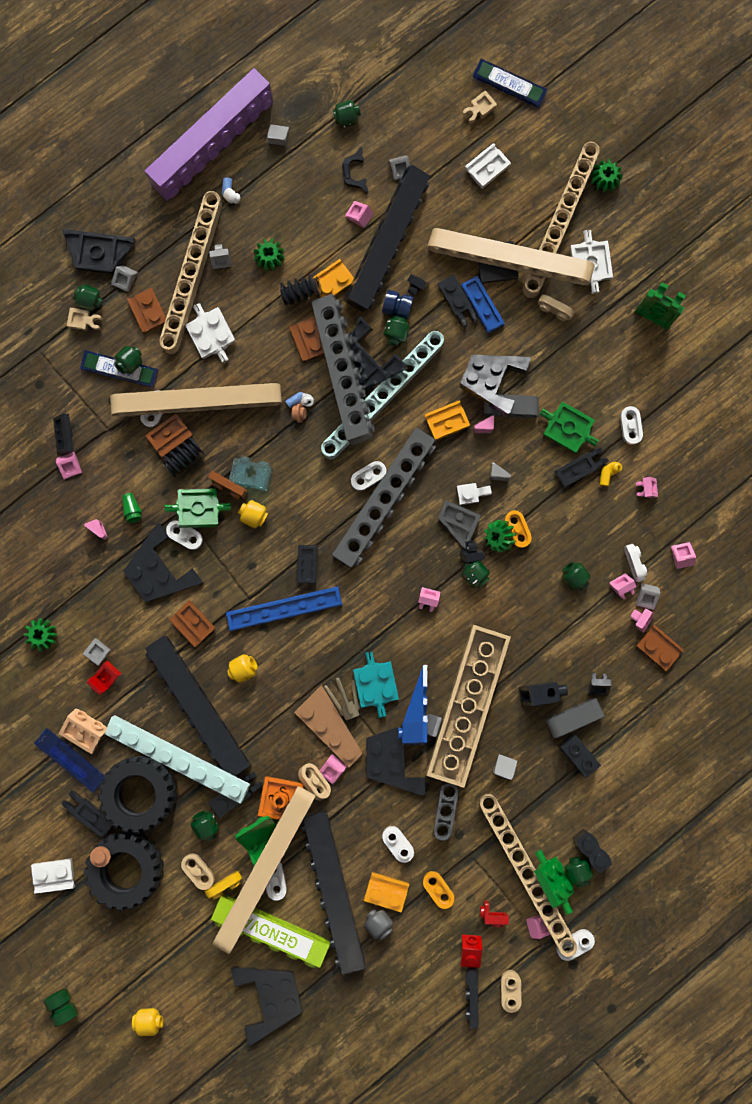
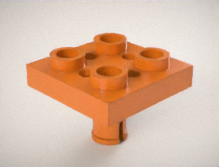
(280, 800)

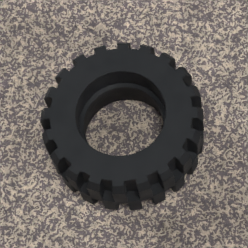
(112, 800)
(150, 864)

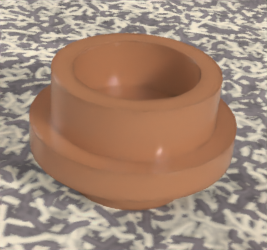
(299, 413)
(100, 856)

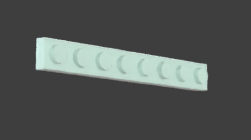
(177, 759)

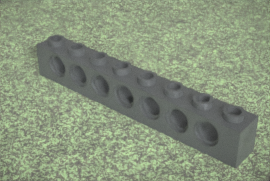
(323, 309)
(417, 440)

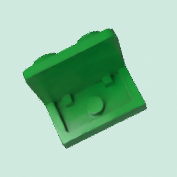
(256, 837)

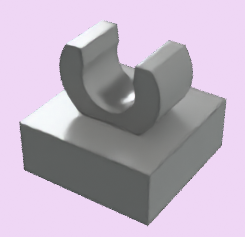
(220, 257)
(97, 651)

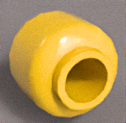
(253, 514)
(242, 668)
(147, 1022)

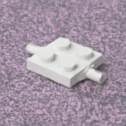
(598, 254)
(210, 333)

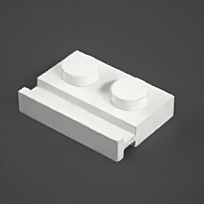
(487, 166)
(53, 875)

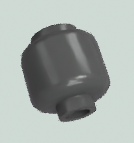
(378, 924)

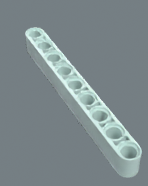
(386, 386)

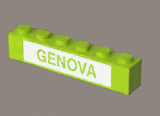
(277, 934)

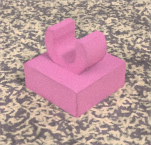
(650, 487)
(622, 585)
(428, 597)
(642, 620)

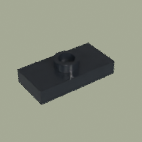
(63, 434)
(307, 564)

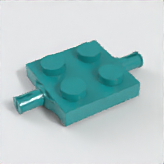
(375, 684)

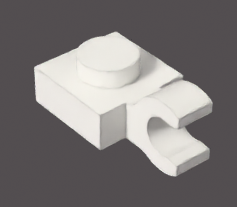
(469, 493)

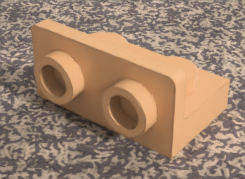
(83, 730)

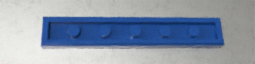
(284, 608)

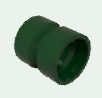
(60, 1006)

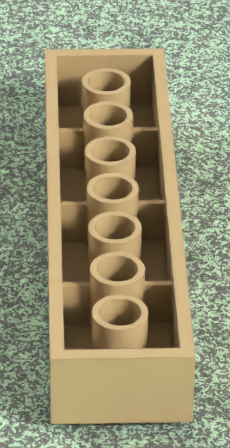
(468, 706)

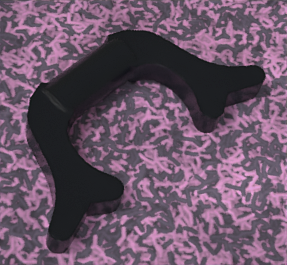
(361, 184)

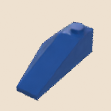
(415, 722)

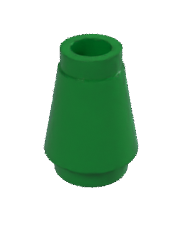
(131, 509)

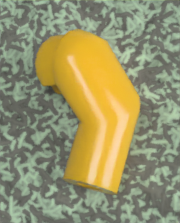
(608, 471)

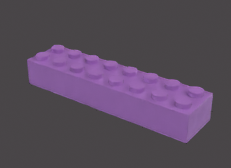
(210, 135)

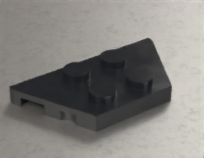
(97, 251)

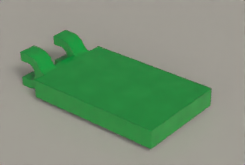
(661, 308)

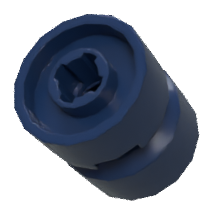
(397, 305)

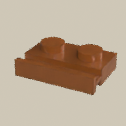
(147, 310)
(307, 339)
(169, 435)
(220, 482)
(192, 623)
(659, 647)

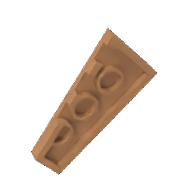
(325, 721)

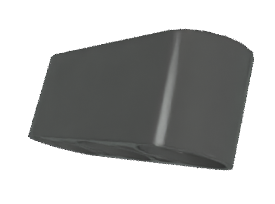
(523, 407)
(574, 717)
(446, 820)

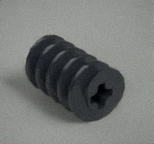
(300, 290)
(182, 456)

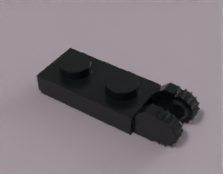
(456, 299)
(579, 468)
(222, 804)
(88, 814)
(472, 1014)

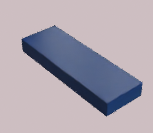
(482, 304)

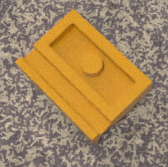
(334, 279)
(447, 420)
(386, 892)

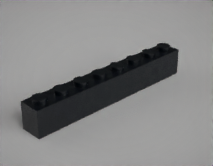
(386, 238)
(197, 706)
(334, 892)

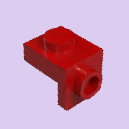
(104, 678)
(497, 919)
(471, 951)

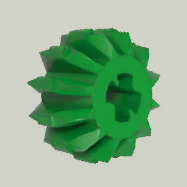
(599, 175)
(270, 248)
(500, 536)
(34, 632)

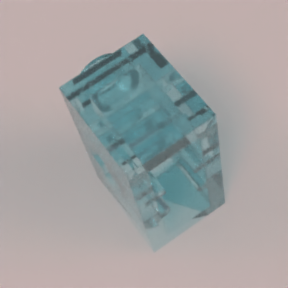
(241, 477)

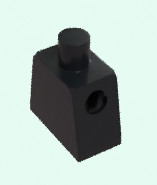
(541, 693)

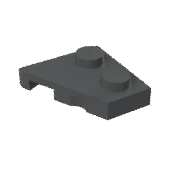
(459, 521)

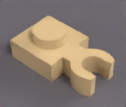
(481, 106)
(81, 319)

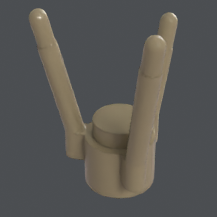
(348, 709)

